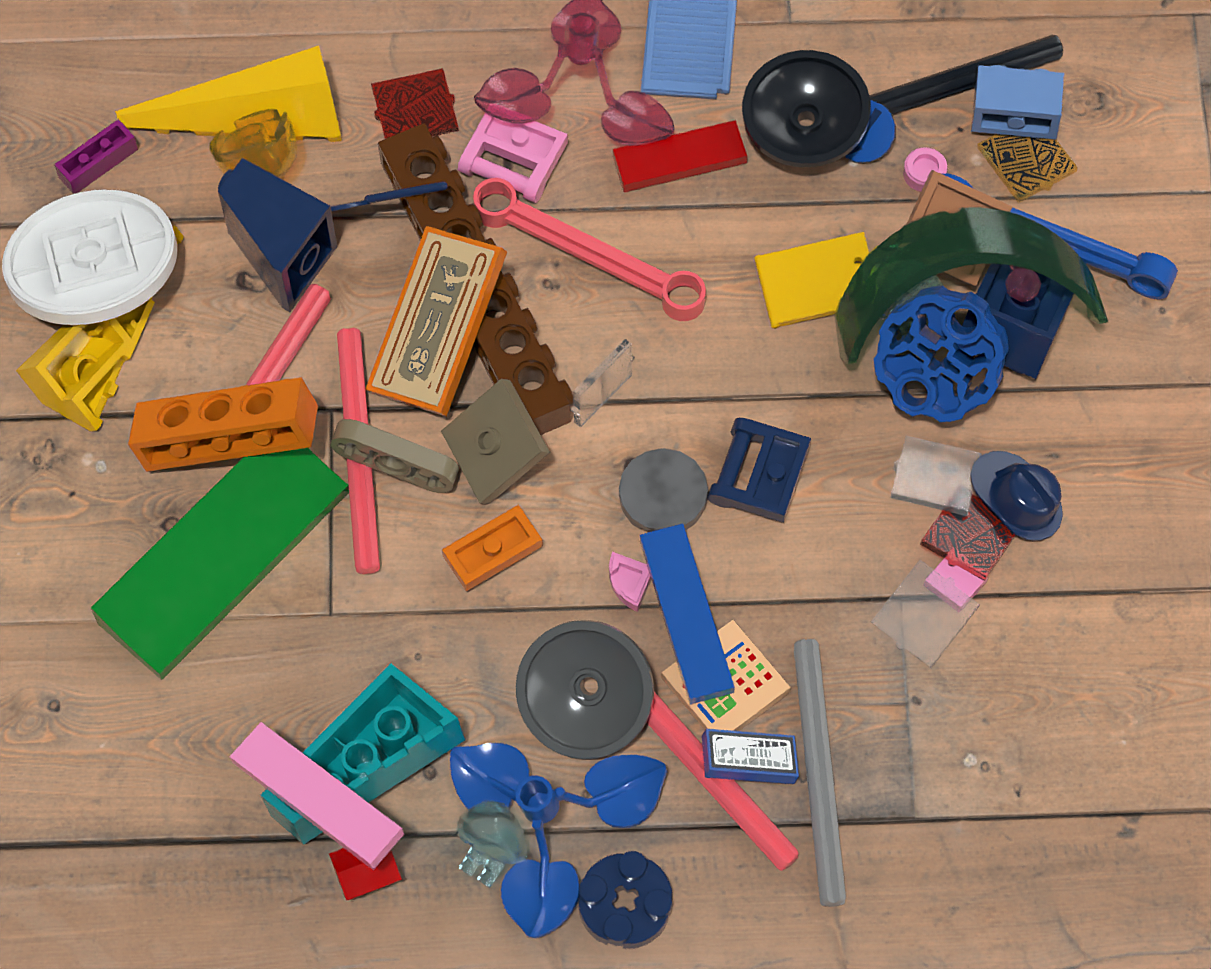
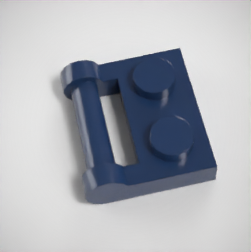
(772, 476)

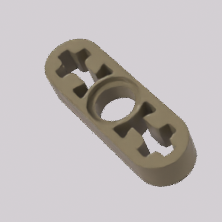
(394, 456)

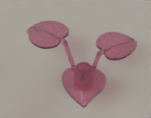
(582, 34)

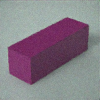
(96, 156)

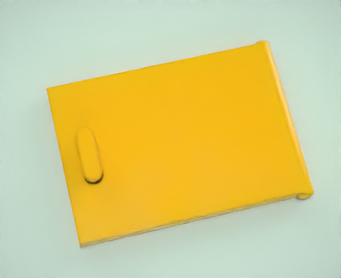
(809, 278)

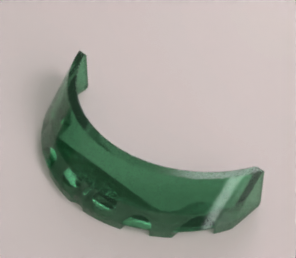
(949, 242)

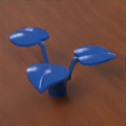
(546, 893)

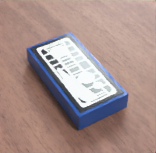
(749, 756)

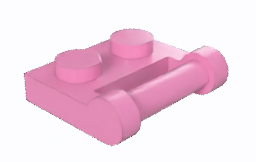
(526, 144)

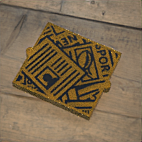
(1027, 163)

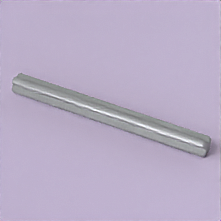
(819, 773)

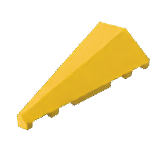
(288, 84)
(81, 364)

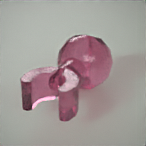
(1023, 284)

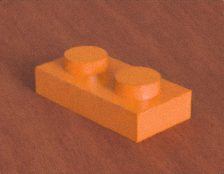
(492, 547)

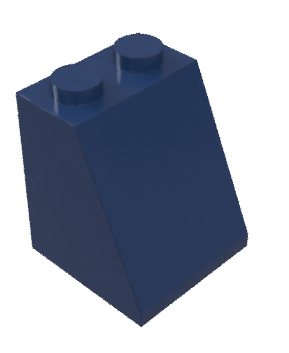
(277, 229)

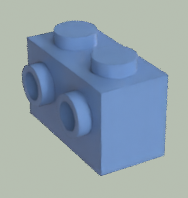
(1017, 102)

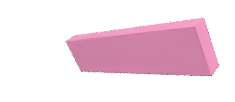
(317, 795)

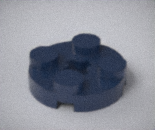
(618, 926)

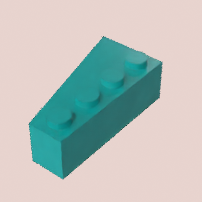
(376, 743)

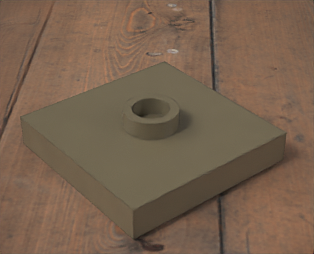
(495, 441)

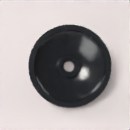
(811, 88)

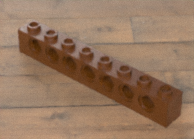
(418, 152)

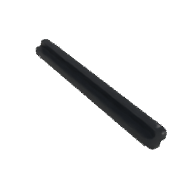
(964, 75)

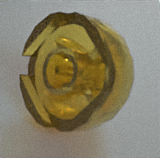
(260, 139)

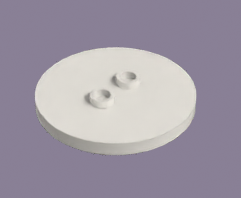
(89, 257)

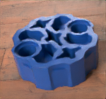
(924, 341)

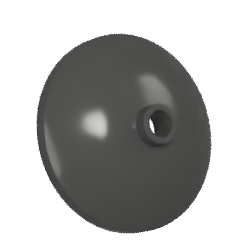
(563, 711)

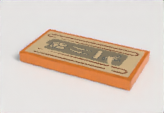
(436, 320)

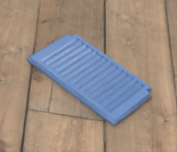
(689, 48)

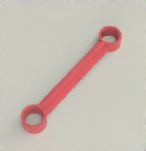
(590, 249)

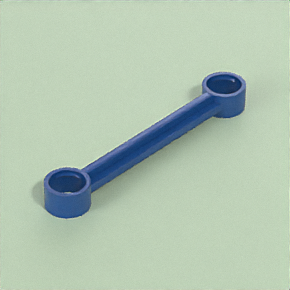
(1146, 273)

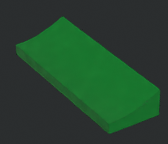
(217, 555)

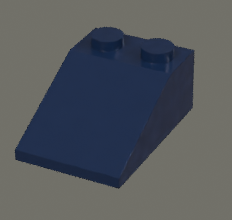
(1028, 324)

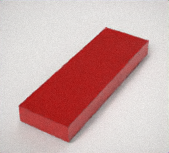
(680, 156)

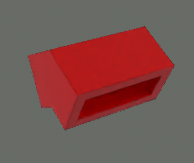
(360, 879)

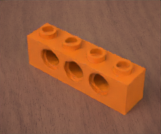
(223, 424)

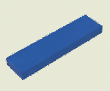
(686, 614)

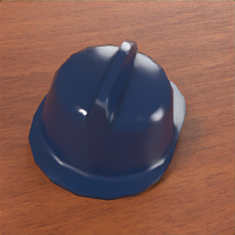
(1019, 494)

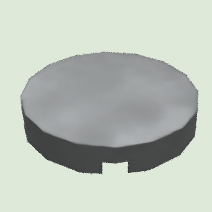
(663, 490)

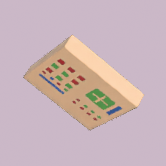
(754, 679)

